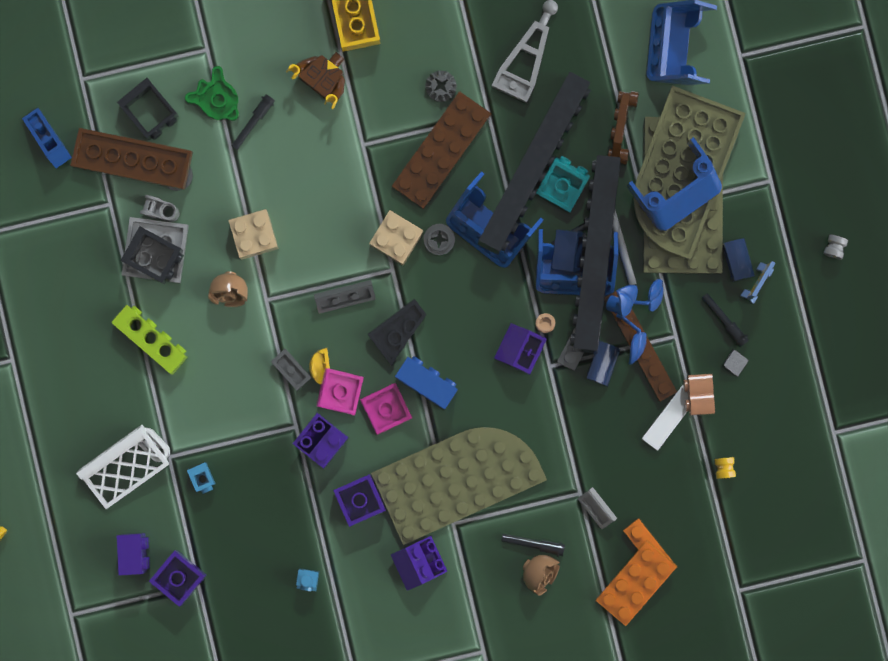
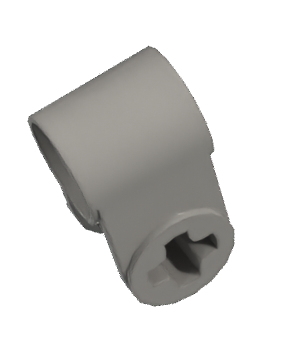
(156, 208)

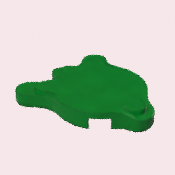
(215, 97)

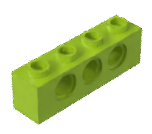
(124, 322)

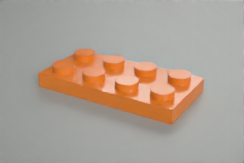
(636, 583)

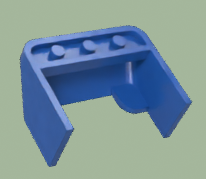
(670, 42)
(671, 211)
(471, 217)
(566, 282)

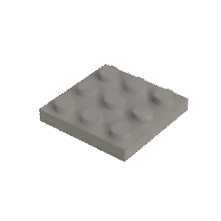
(153, 254)

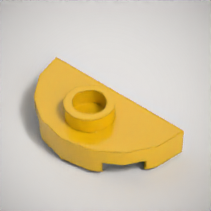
(318, 364)

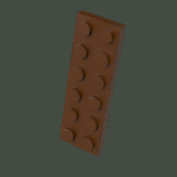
(441, 150)
(131, 158)

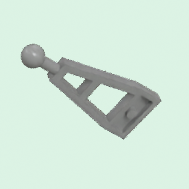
(512, 84)

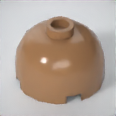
(228, 289)
(540, 572)

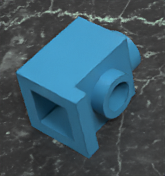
(196, 472)
(307, 580)

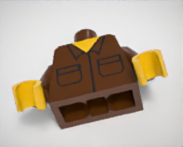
(321, 76)

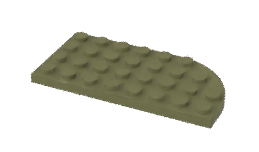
(670, 161)
(455, 479)

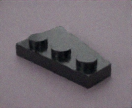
(397, 329)

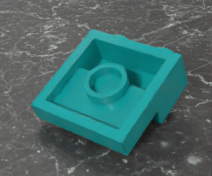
(563, 183)

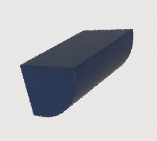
(568, 250)
(738, 260)
(603, 364)

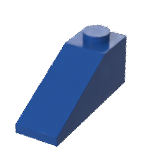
(46, 138)

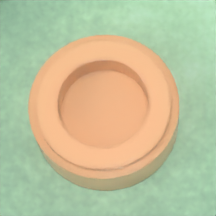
(545, 323)

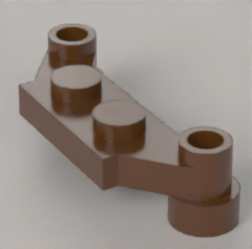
(626, 100)

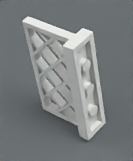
(114, 452)

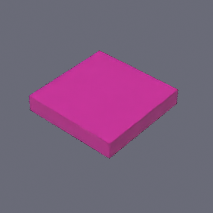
(339, 391)
(386, 408)

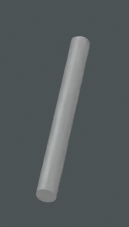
(623, 252)

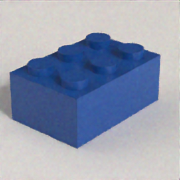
(426, 382)

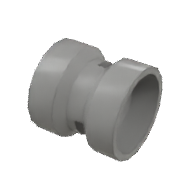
(835, 246)

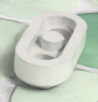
(158, 442)

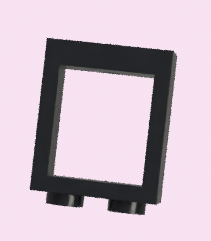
(134, 95)
(135, 245)

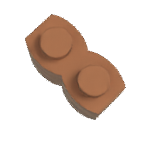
(700, 394)

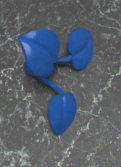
(622, 306)

